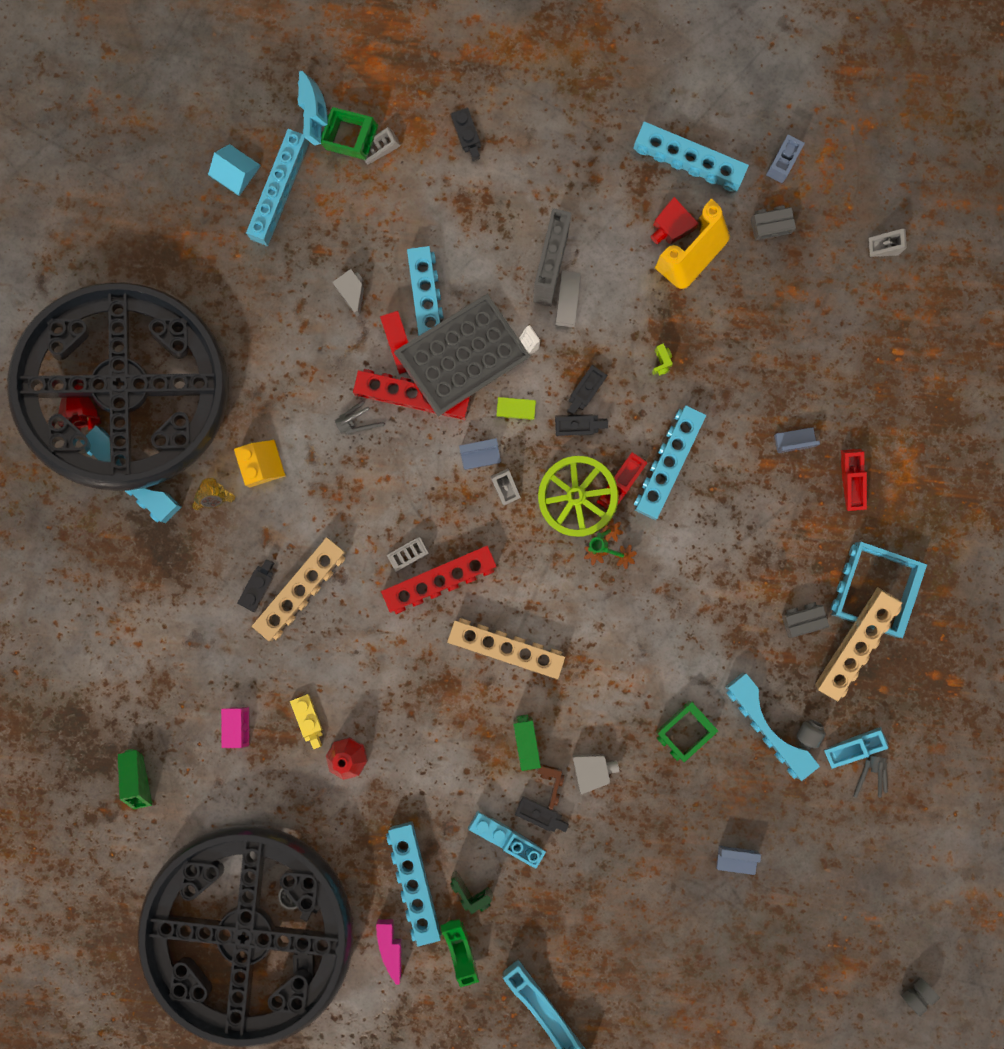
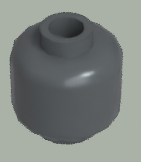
(811, 734)

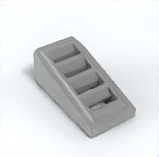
(389, 147)
(422, 547)

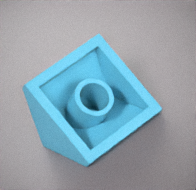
(232, 169)

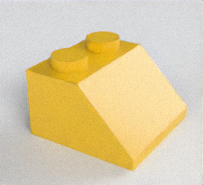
(259, 462)

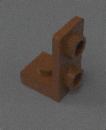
(548, 772)

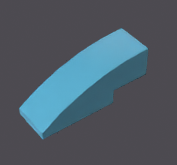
(856, 748)

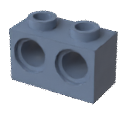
(785, 159)

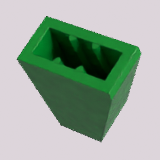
(133, 780)

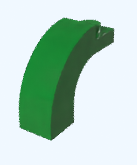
(461, 952)

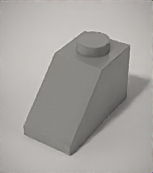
(351, 290)

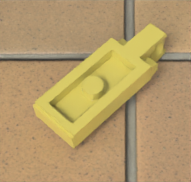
(307, 720)

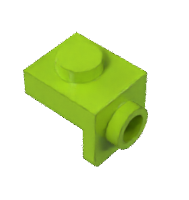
(663, 355)

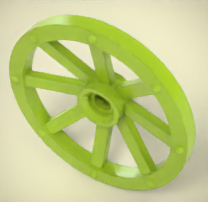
(583, 494)

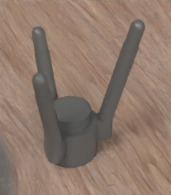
(346, 422)
(878, 766)

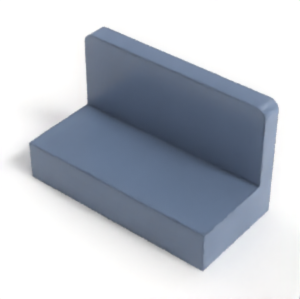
(796, 440)
(480, 454)
(737, 860)

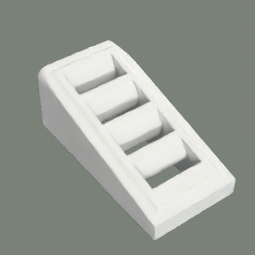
(530, 340)

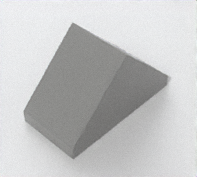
(888, 244)
(505, 487)

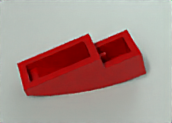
(395, 335)
(624, 478)
(854, 479)

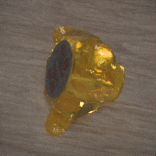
(211, 494)

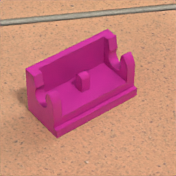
(235, 727)

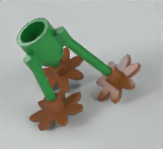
(599, 546)

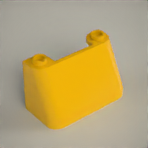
(684, 266)

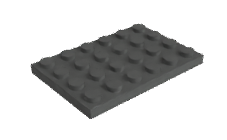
(462, 354)

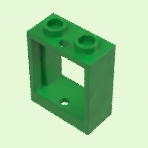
(365, 137)
(700, 717)
(526, 743)

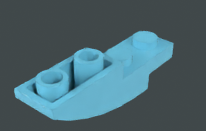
(313, 103)
(507, 839)

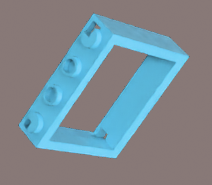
(909, 595)

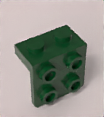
(479, 901)

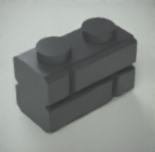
(772, 223)
(805, 621)

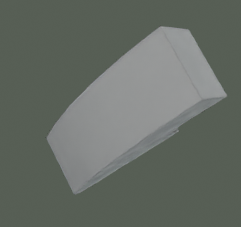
(568, 299)

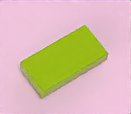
(516, 408)

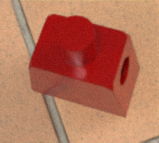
(673, 223)

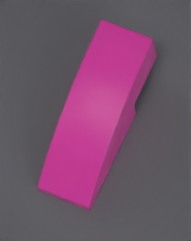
(389, 948)

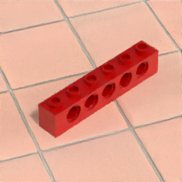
(363, 389)
(392, 594)

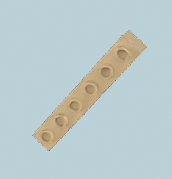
(264, 623)
(857, 633)
(552, 669)

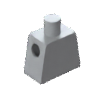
(593, 771)

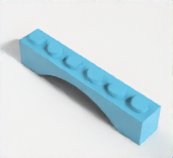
(158, 503)
(746, 694)
(535, 1000)

